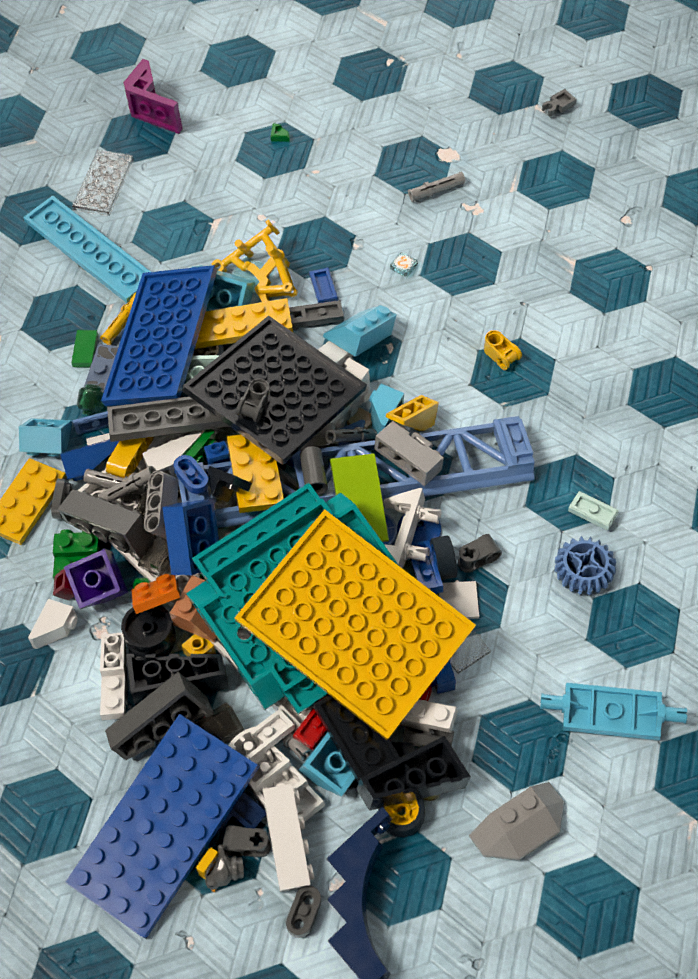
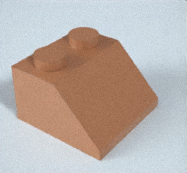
(187, 617)

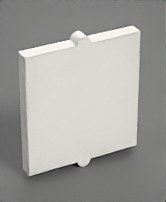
(462, 597)

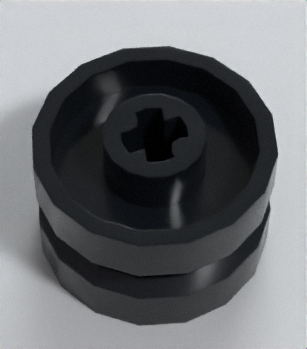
(149, 632)

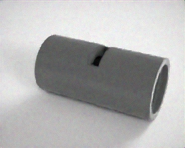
(313, 469)

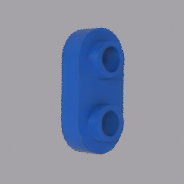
(191, 476)

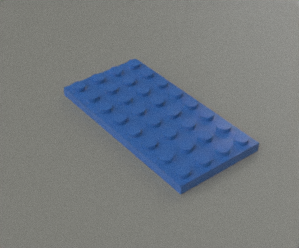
(160, 336)
(162, 826)

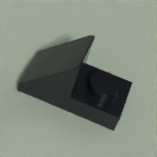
(223, 484)

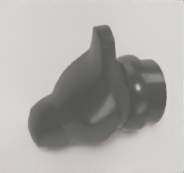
(224, 870)

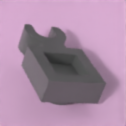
(560, 101)

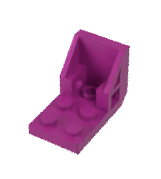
(146, 104)

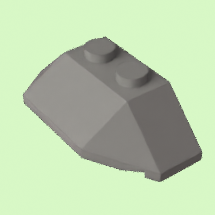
(520, 824)

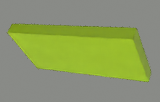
(359, 482)

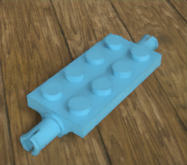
(613, 711)

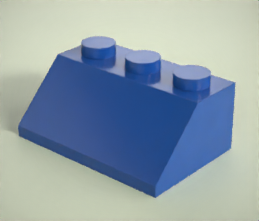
(189, 531)

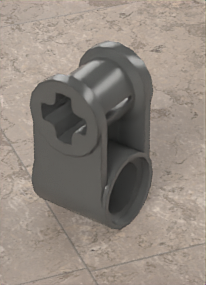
(254, 400)
(478, 553)
(241, 841)

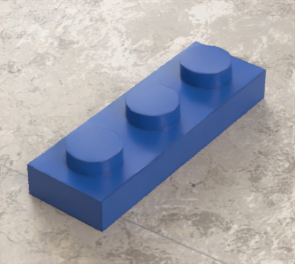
(427, 572)

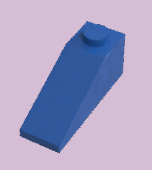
(86, 457)

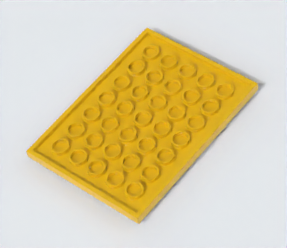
(355, 623)

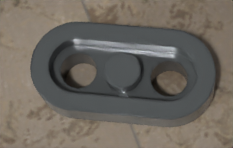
(61, 491)
(302, 912)

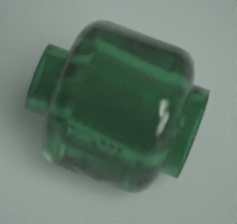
(90, 399)

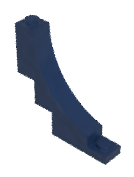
(354, 864)

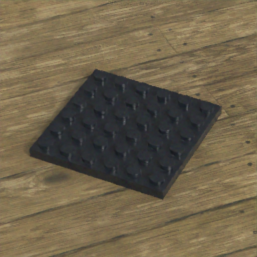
(303, 388)

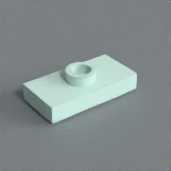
(593, 510)

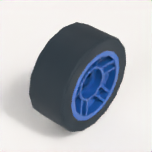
(444, 556)

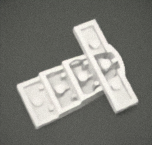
(275, 768)

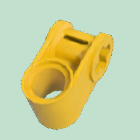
(502, 350)

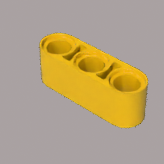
(127, 456)

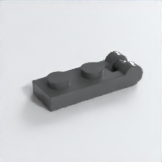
(316, 314)

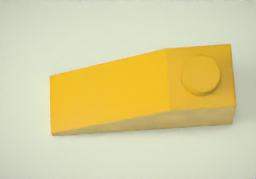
(417, 413)

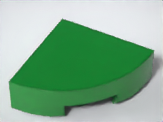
(279, 134)

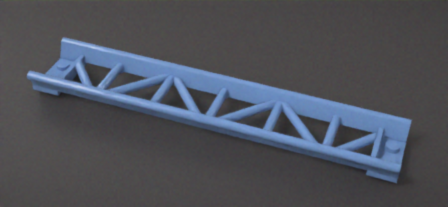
(509, 433)

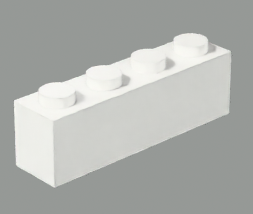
(286, 837)

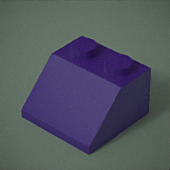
(95, 579)

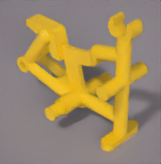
(277, 260)

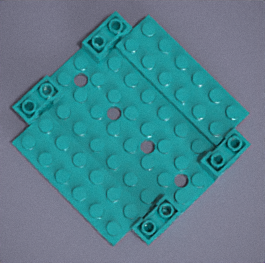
(238, 568)

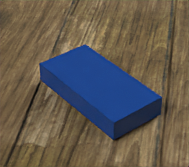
(323, 285)

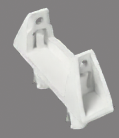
(412, 505)

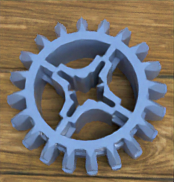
(591, 576)

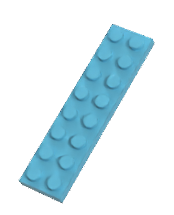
(87, 247)

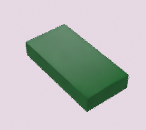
(84, 348)

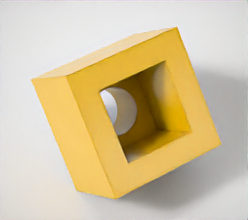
(191, 646)

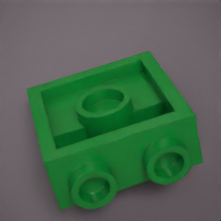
(71, 547)

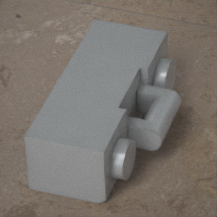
(409, 452)

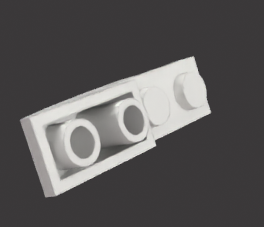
(114, 676)
(430, 715)

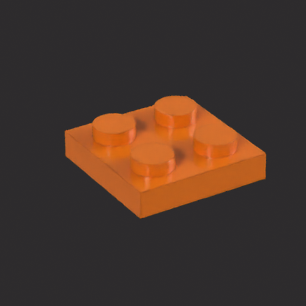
(155, 593)

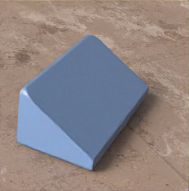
(91, 423)

